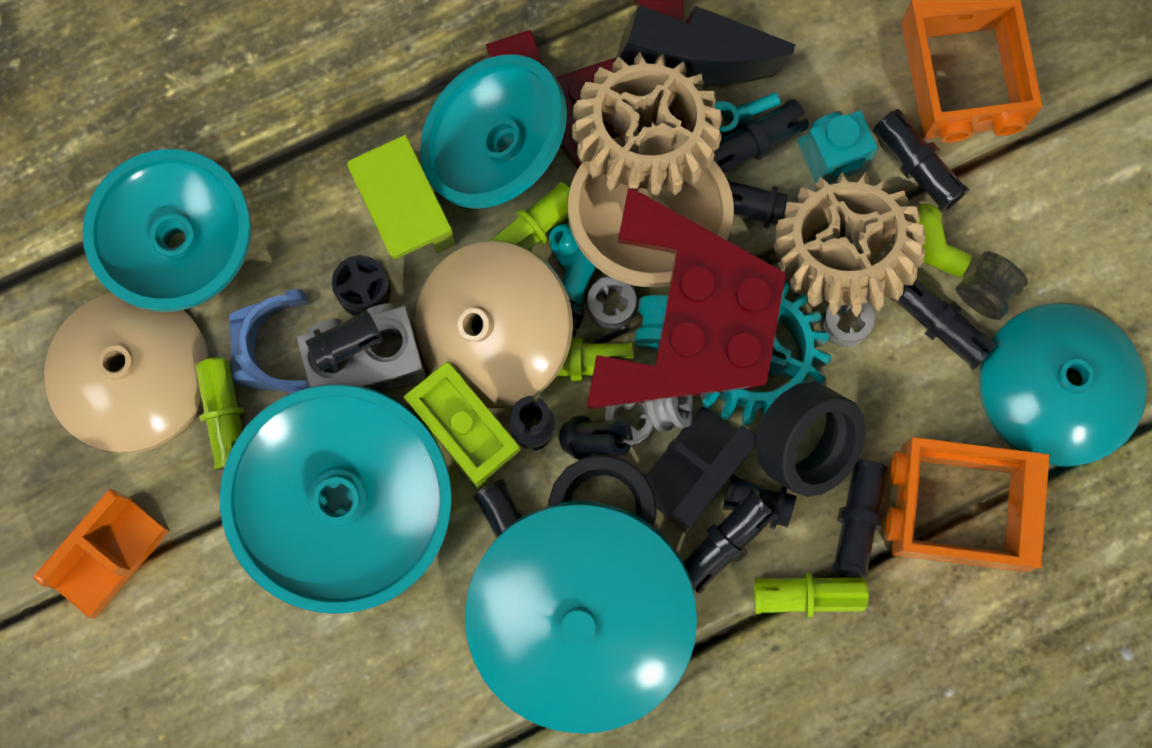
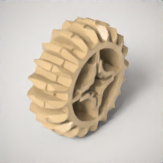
(660, 153)
(866, 221)

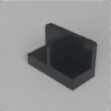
(697, 466)

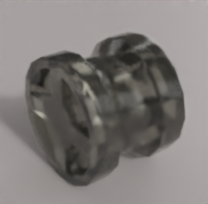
(992, 285)

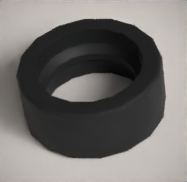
(835, 452)
(611, 466)

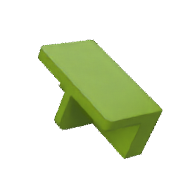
(400, 199)
(462, 424)

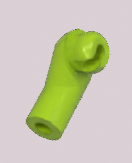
(937, 251)

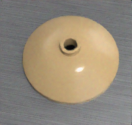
(597, 217)
(522, 315)
(145, 400)

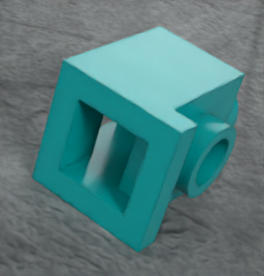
(838, 145)

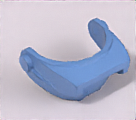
(243, 331)

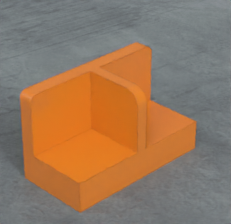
(102, 553)

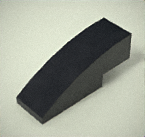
(706, 43)

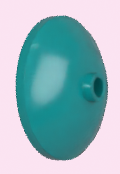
(493, 131)
(146, 205)
(1036, 405)

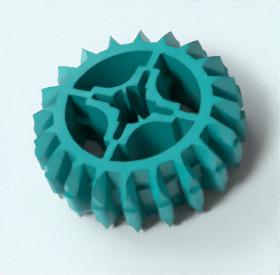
(800, 370)

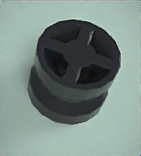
(356, 277)

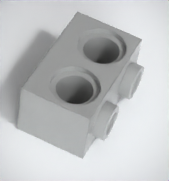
(366, 367)

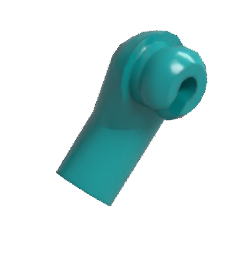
(575, 264)

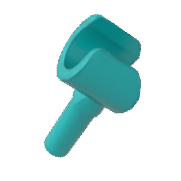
(738, 113)

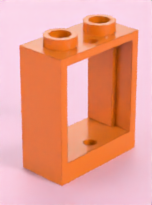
(950, 17)
(1024, 513)

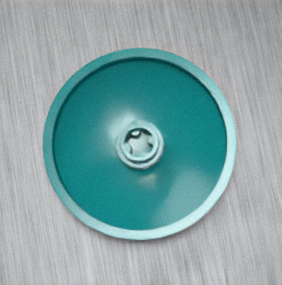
(335, 498)
(581, 617)

